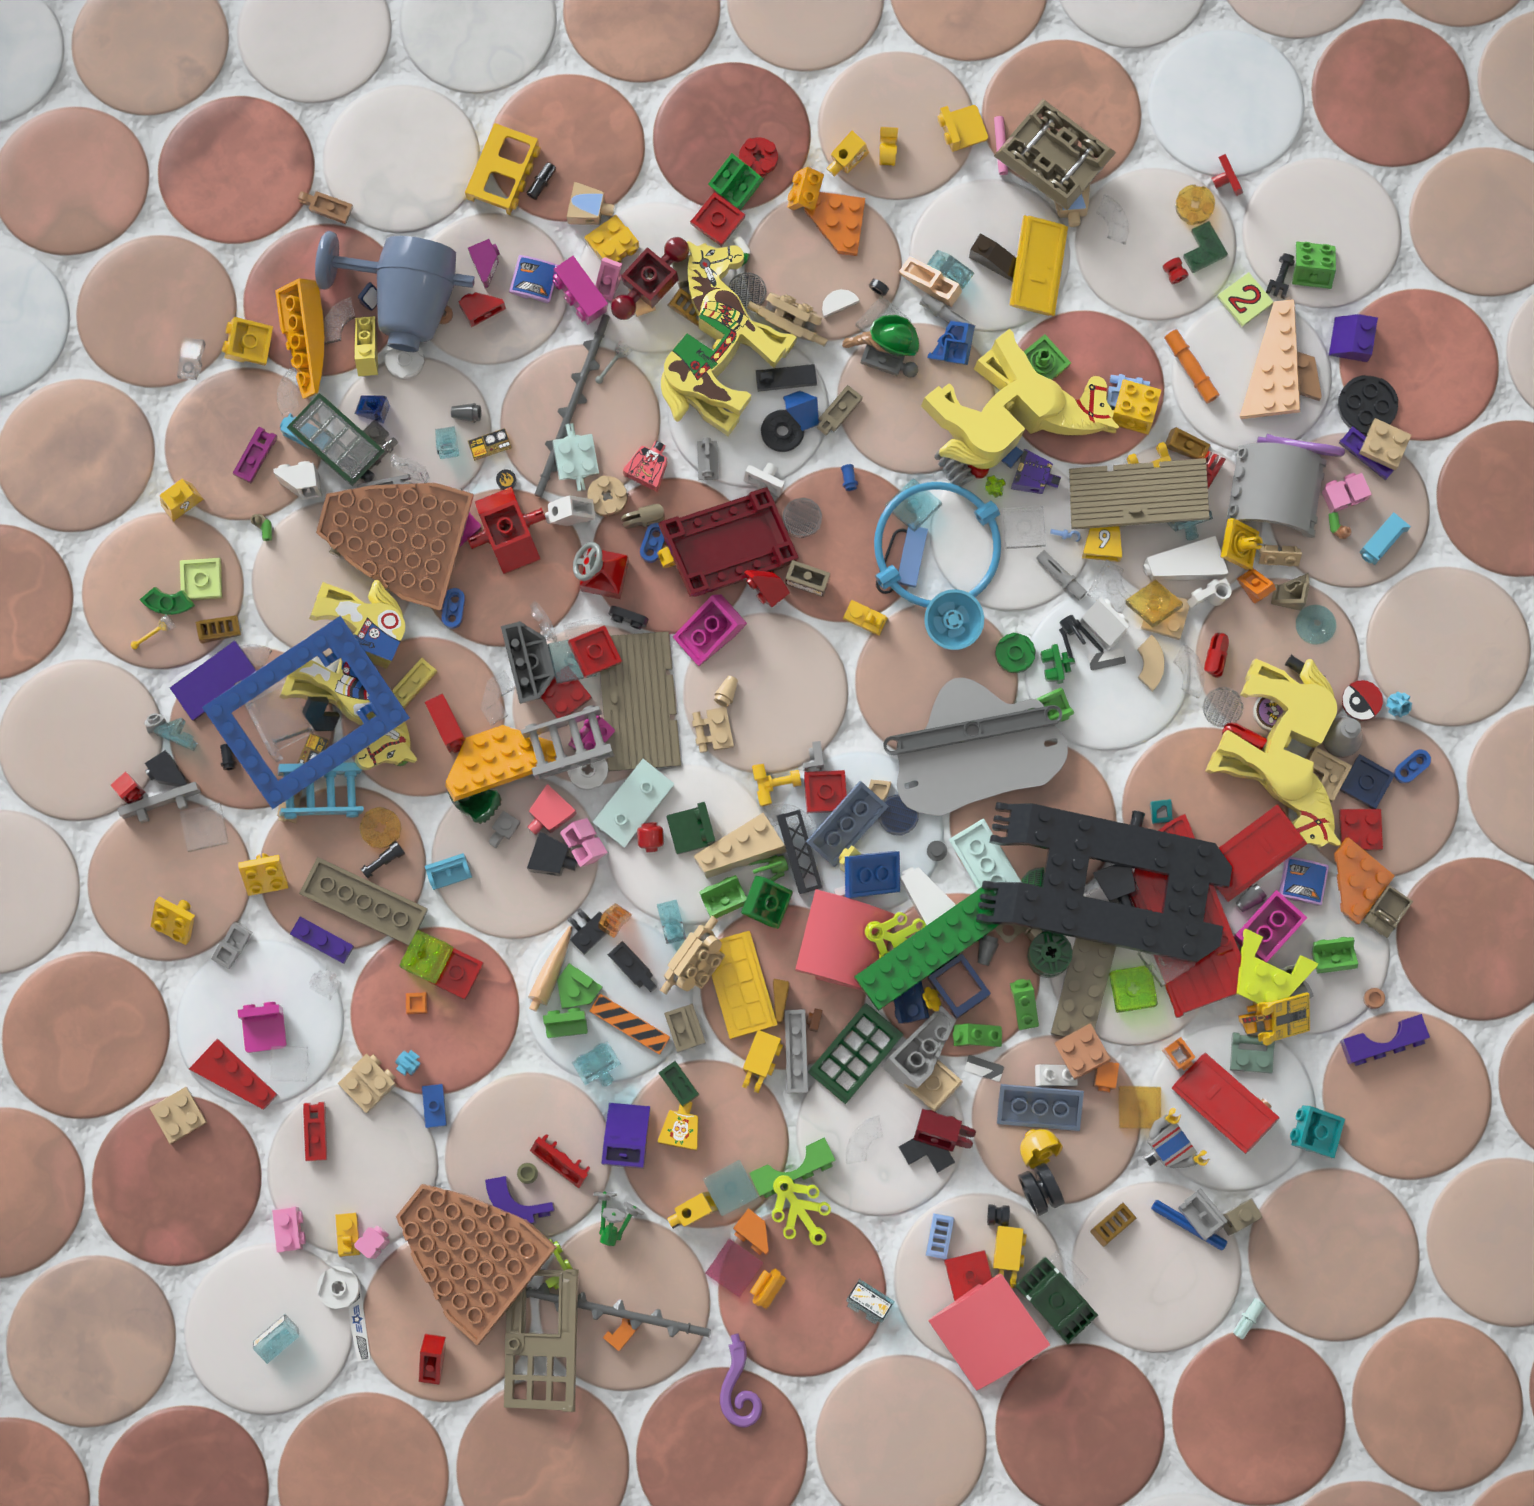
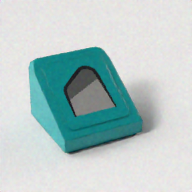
(1161, 811)

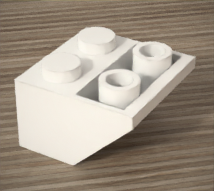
(300, 479)
(1105, 623)

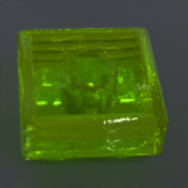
(422, 966)
(1125, 999)

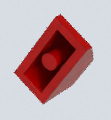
(479, 307)
(431, 1359)

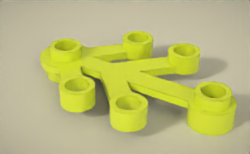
(895, 938)
(798, 1207)

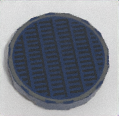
(898, 818)

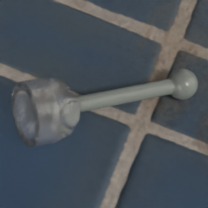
(621, 351)

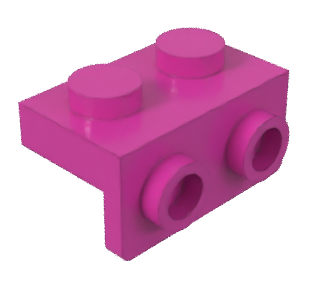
(587, 735)

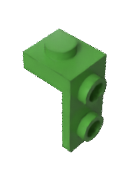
(1024, 1004)
(978, 1035)

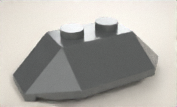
(528, 660)

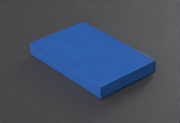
(872, 874)

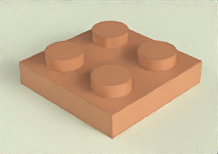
(1082, 1051)

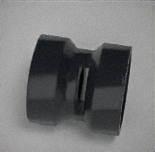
(998, 1215)

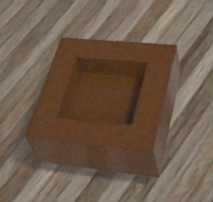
(814, 1019)

